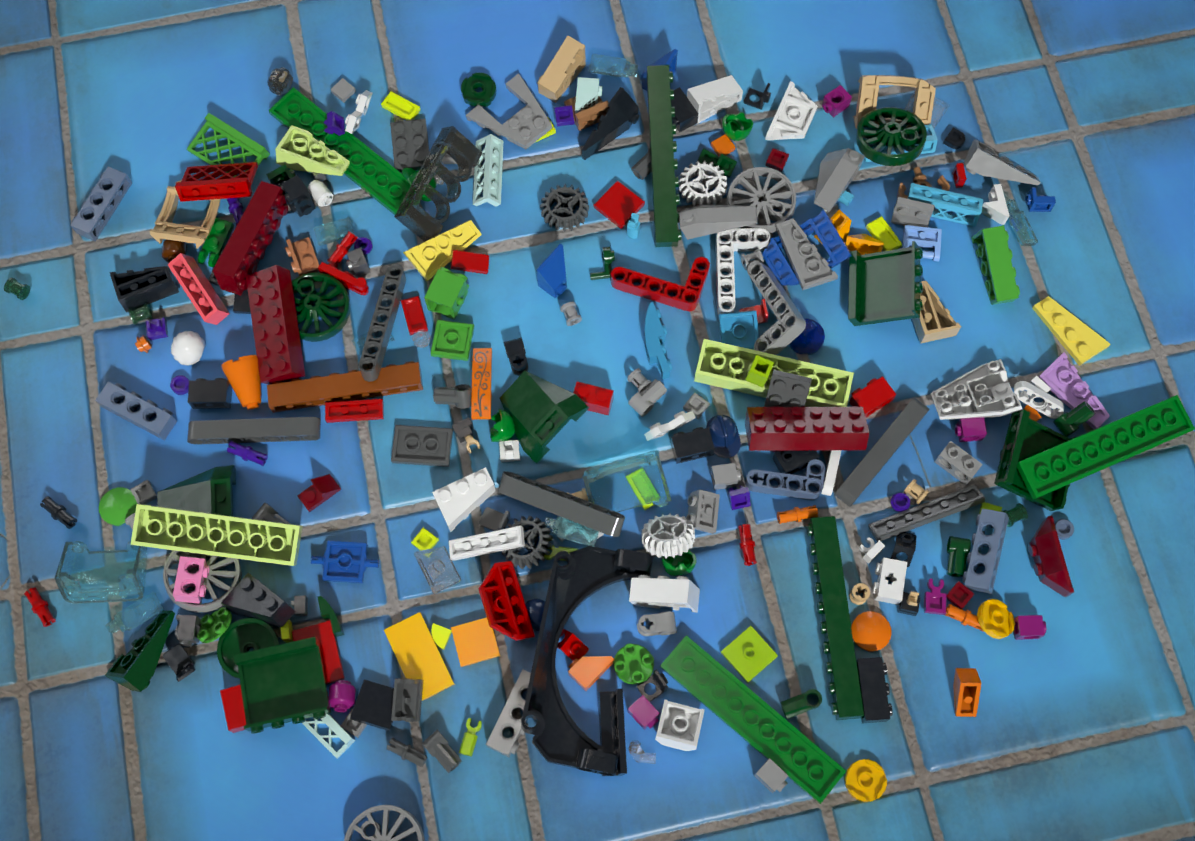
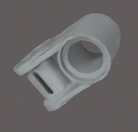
(661, 624)

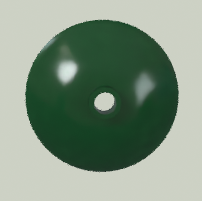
(241, 637)

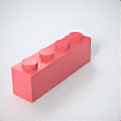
(198, 289)

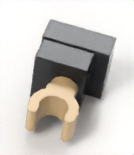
(463, 432)
(909, 603)

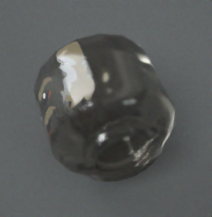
(280, 81)

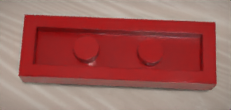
(354, 410)

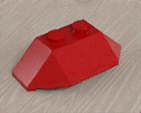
(505, 602)

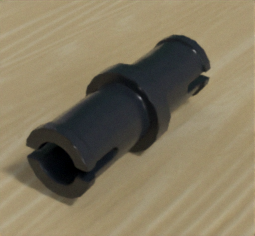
(58, 512)

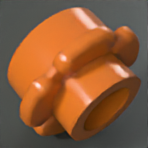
(143, 344)

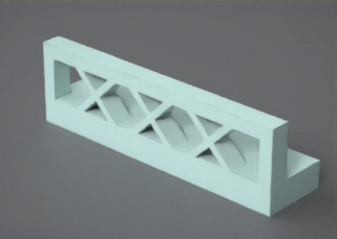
(492, 171)
(336, 728)

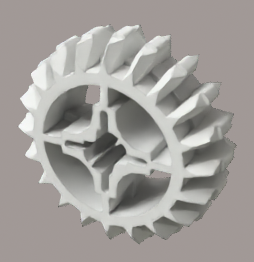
(709, 176)
(668, 535)

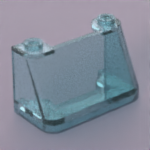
(628, 483)
(101, 575)

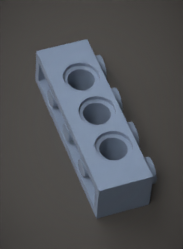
(101, 212)
(160, 426)
(985, 581)

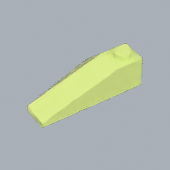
(305, 153)

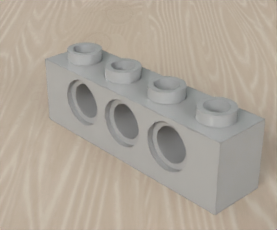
(496, 740)

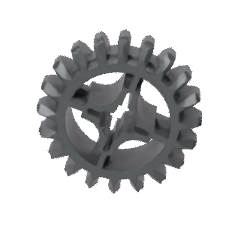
(560, 216)
(538, 529)

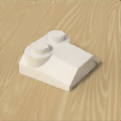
(679, 726)

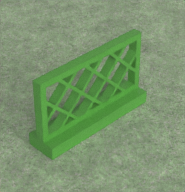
(232, 135)

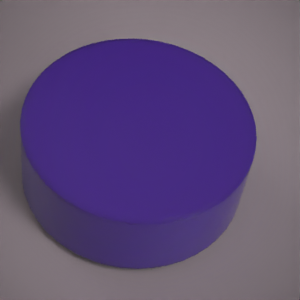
(180, 385)

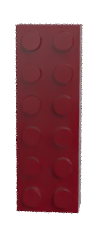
(251, 238)
(275, 325)
(806, 428)

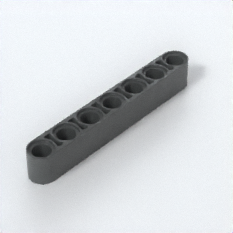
(389, 296)
(254, 430)
(881, 452)
(561, 504)

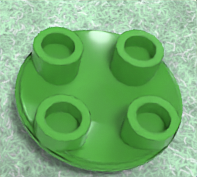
(117, 506)
(214, 625)
(633, 664)

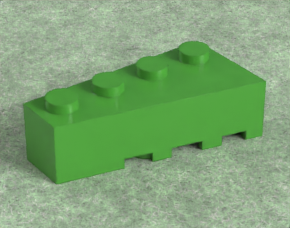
(997, 264)

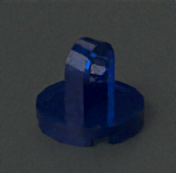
(810, 339)

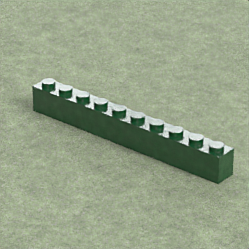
(662, 156)
(835, 618)

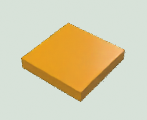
(475, 642)

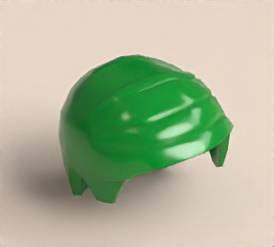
(737, 126)
(504, 426)
(679, 564)

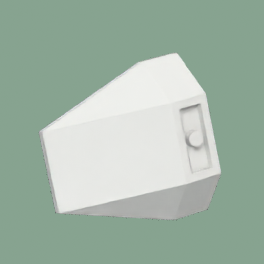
(977, 394)

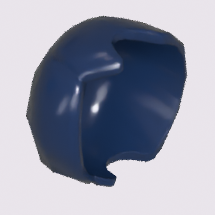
(535, 611)

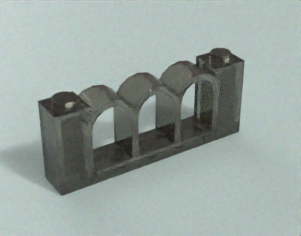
(466, 157)

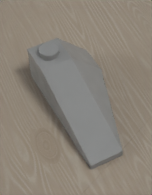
(711, 219)

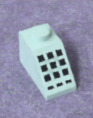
(587, 93)

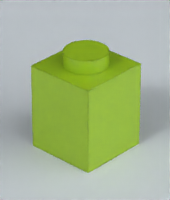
(759, 371)

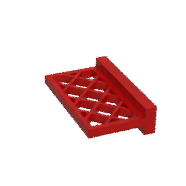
(221, 188)

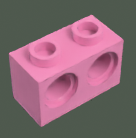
(185, 579)

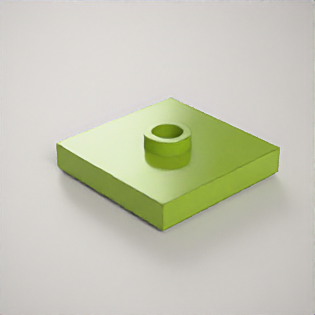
(749, 654)

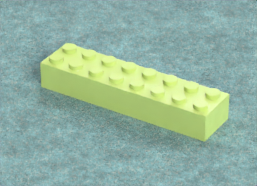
(729, 365)
(216, 535)

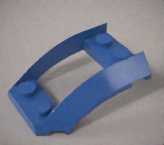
(828, 236)

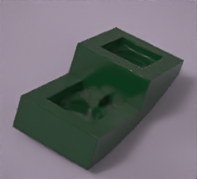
(724, 162)
(328, 612)

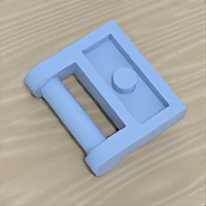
(924, 238)

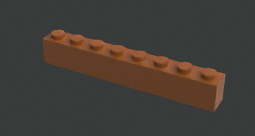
(343, 387)

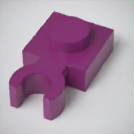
(935, 600)

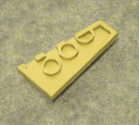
(438, 250)
(1072, 333)

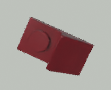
(319, 492)

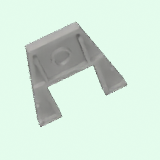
(524, 126)

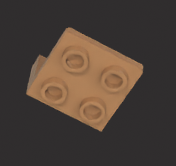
(589, 116)

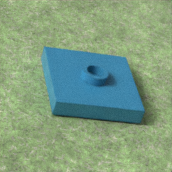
(739, 329)

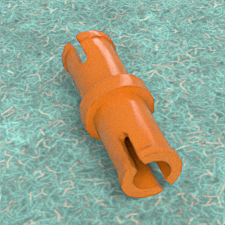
(797, 514)
(963, 616)

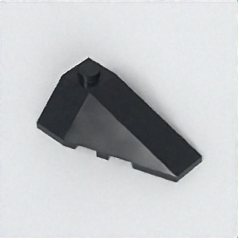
(619, 118)

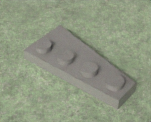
(806, 261)

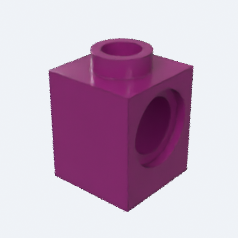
(838, 95)
(970, 429)
(1029, 627)
(644, 713)

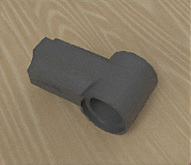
(643, 166)
(458, 395)
(267, 513)
(439, 748)

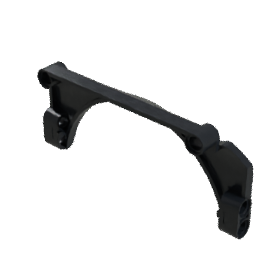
(569, 586)

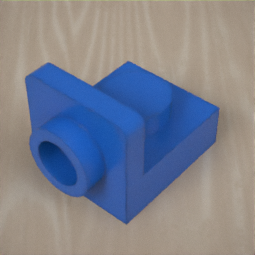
(1039, 203)

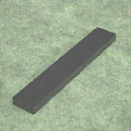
(926, 513)

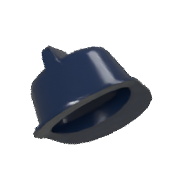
(724, 436)

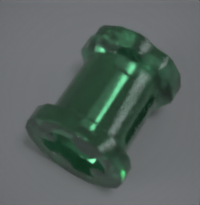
(16, 288)
(147, 314)
(1016, 514)

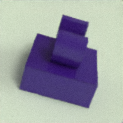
(564, 115)
(334, 124)
(156, 328)
(739, 498)

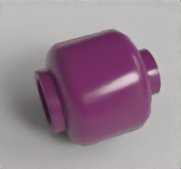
(342, 695)

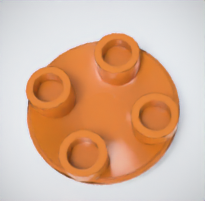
(871, 631)

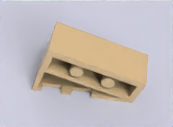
(563, 69)
(934, 319)

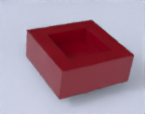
(777, 160)
(959, 595)

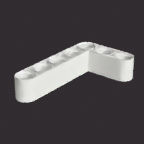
(727, 264)

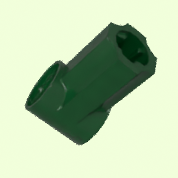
(1070, 422)
(958, 551)
(799, 704)

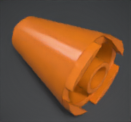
(244, 380)

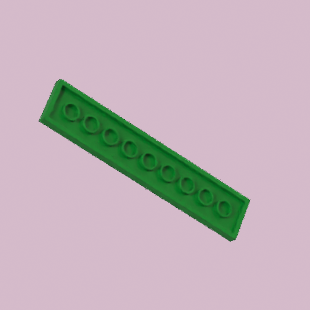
(365, 166)
(1104, 447)
(753, 719)

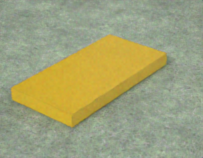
(419, 654)

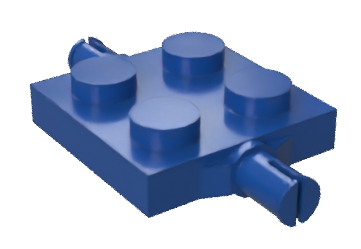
(345, 561)

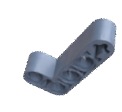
(784, 480)

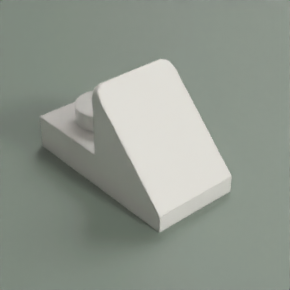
(996, 207)

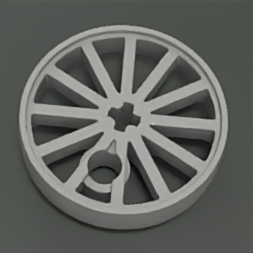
(764, 200)
(212, 579)
(382, 834)

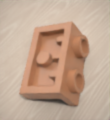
(303, 256)

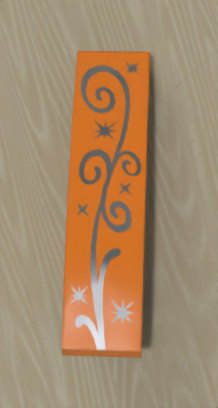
(481, 383)

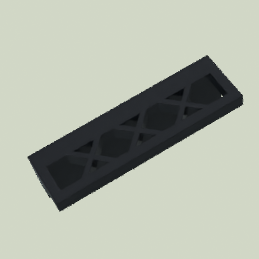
(613, 726)

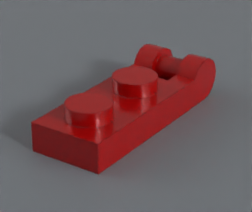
(357, 285)

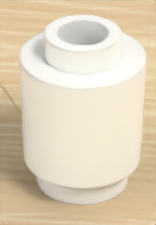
(320, 193)

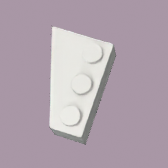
(714, 96)
(463, 496)
(664, 592)

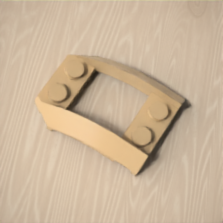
(869, 93)
(179, 232)

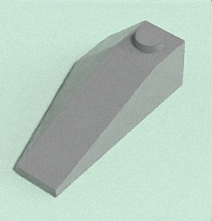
(985, 162)
(835, 175)

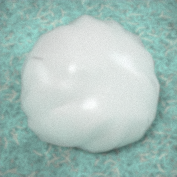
(187, 347)

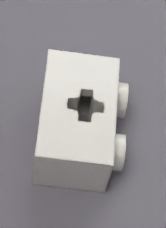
(896, 571)

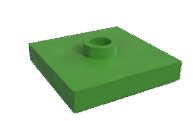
(452, 340)

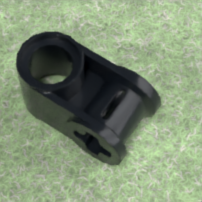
(516, 354)

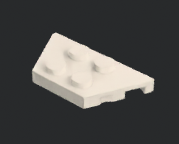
(792, 116)

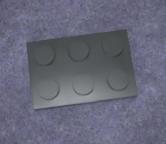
(409, 143)
(787, 390)

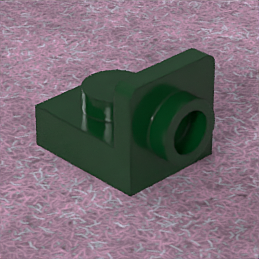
(280, 174)

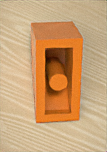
(589, 669)
(966, 692)

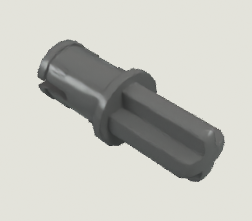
(407, 752)

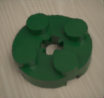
(481, 98)

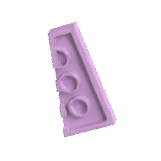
(1072, 390)

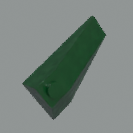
(140, 663)

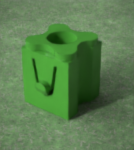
(447, 293)

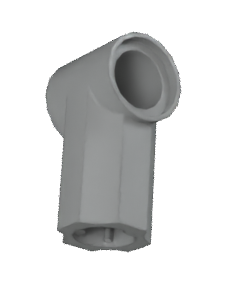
(644, 401)

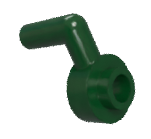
(607, 257)

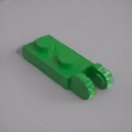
(215, 241)

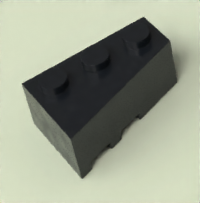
(143, 287)
(257, 601)

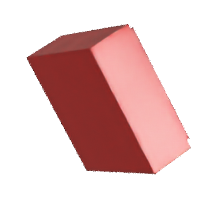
(959, 175)

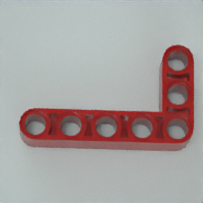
(665, 287)

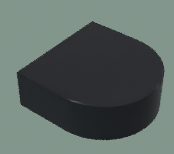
(954, 139)

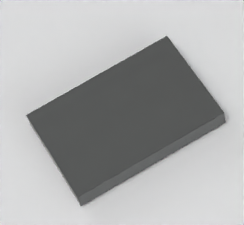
(422, 445)

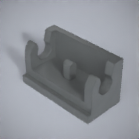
(407, 700)

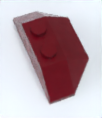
(1049, 558)

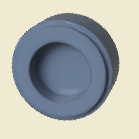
(1064, 529)

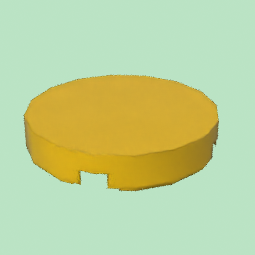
(995, 619)
(865, 780)

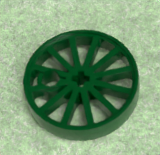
(891, 135)
(323, 305)

